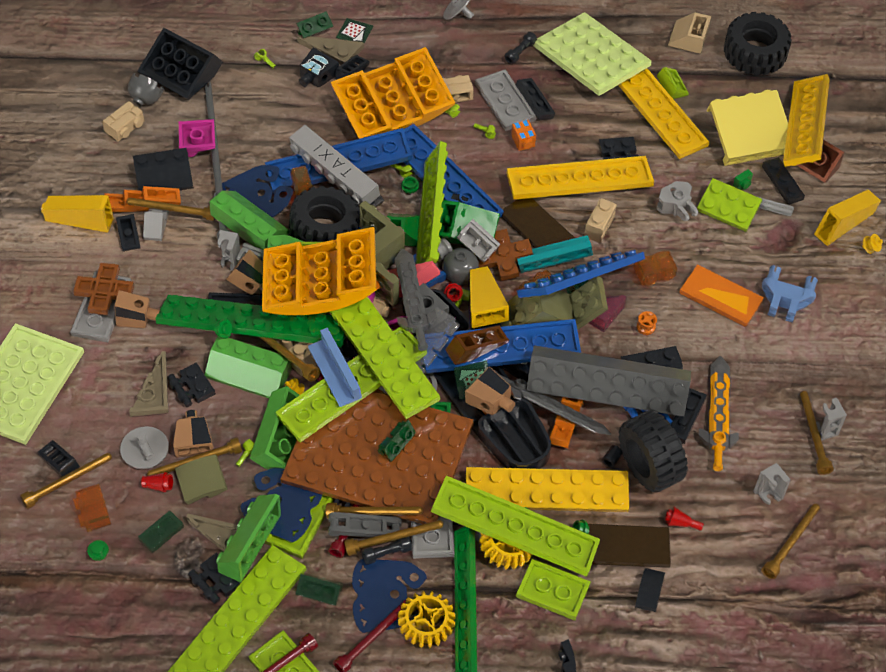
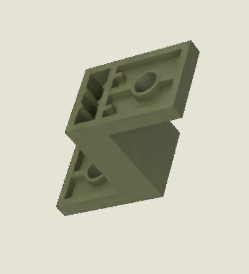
(388, 242)
(560, 306)

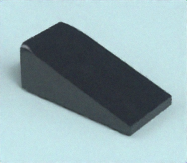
(128, 232)

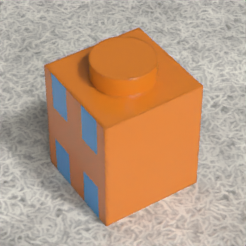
(523, 135)

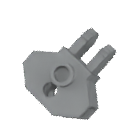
(677, 201)

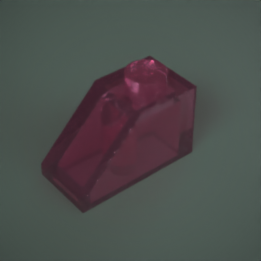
(615, 306)

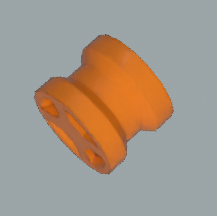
(648, 318)

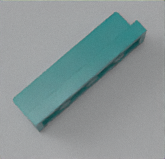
(556, 254)

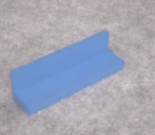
(335, 369)

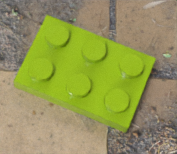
(729, 204)
(553, 589)

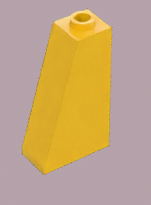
(80, 211)
(846, 215)
(486, 299)

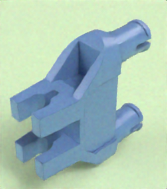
(786, 294)

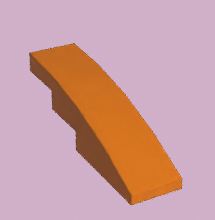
(159, 194)
(564, 428)

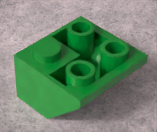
(409, 224)

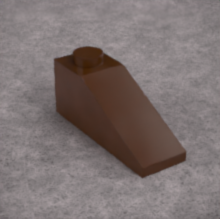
(474, 344)

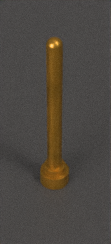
(172, 207)
(309, 371)
(232, 447)
(824, 465)
(30, 498)
(408, 510)
(354, 546)
(772, 568)

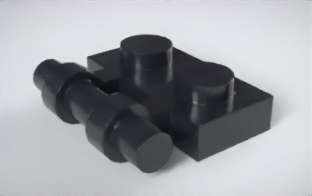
(617, 148)
(197, 383)
(210, 571)

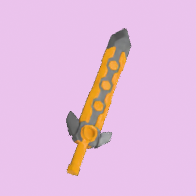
(718, 434)

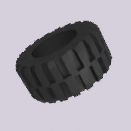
(754, 58)
(327, 204)
(653, 451)

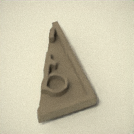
(337, 49)
(154, 394)
(214, 530)

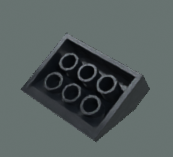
(179, 64)

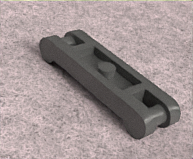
(362, 524)

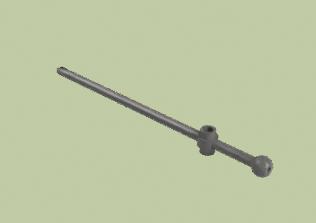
(215, 152)

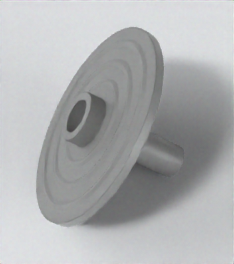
(456, 7)
(144, 447)

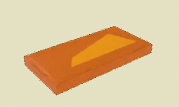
(721, 295)

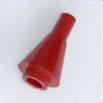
(678, 518)

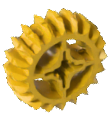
(503, 553)
(440, 610)

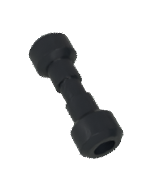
(512, 56)
(370, 555)

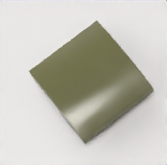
(201, 478)

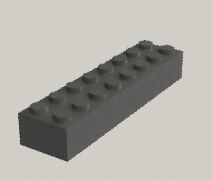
(609, 380)

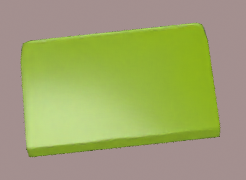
(672, 83)

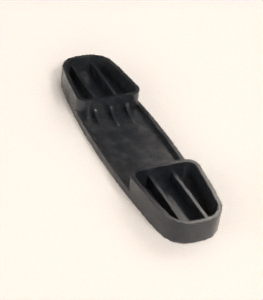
(513, 436)

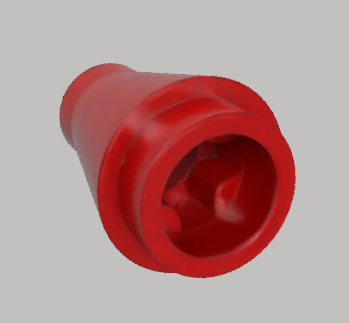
(454, 295)
(159, 482)

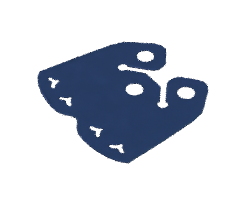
(248, 187)
(293, 507)
(374, 594)

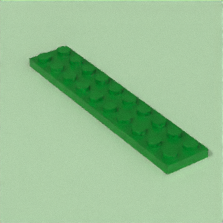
(246, 319)

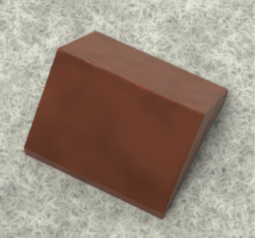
(828, 165)

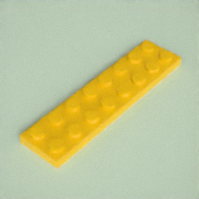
(664, 114)
(806, 121)
(579, 177)
(555, 488)

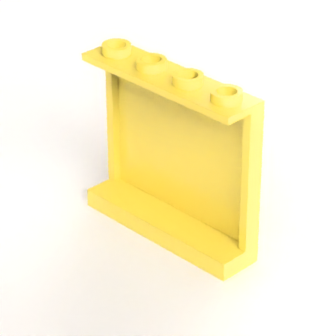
(750, 126)

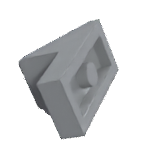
(155, 224)

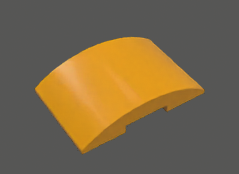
(394, 95)
(320, 274)

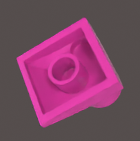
(196, 136)

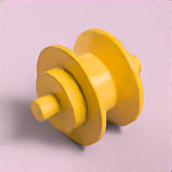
(872, 243)
(295, 386)

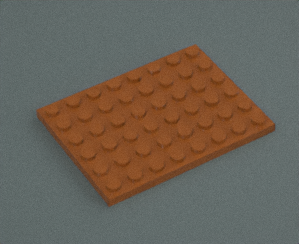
(345, 462)

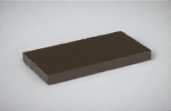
(534, 223)
(631, 545)

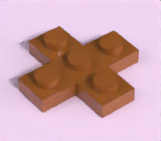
(506, 255)
(102, 288)

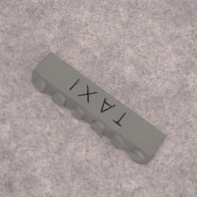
(333, 166)

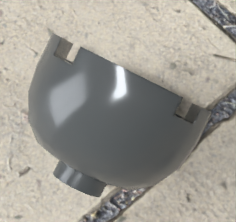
(144, 90)
(458, 265)

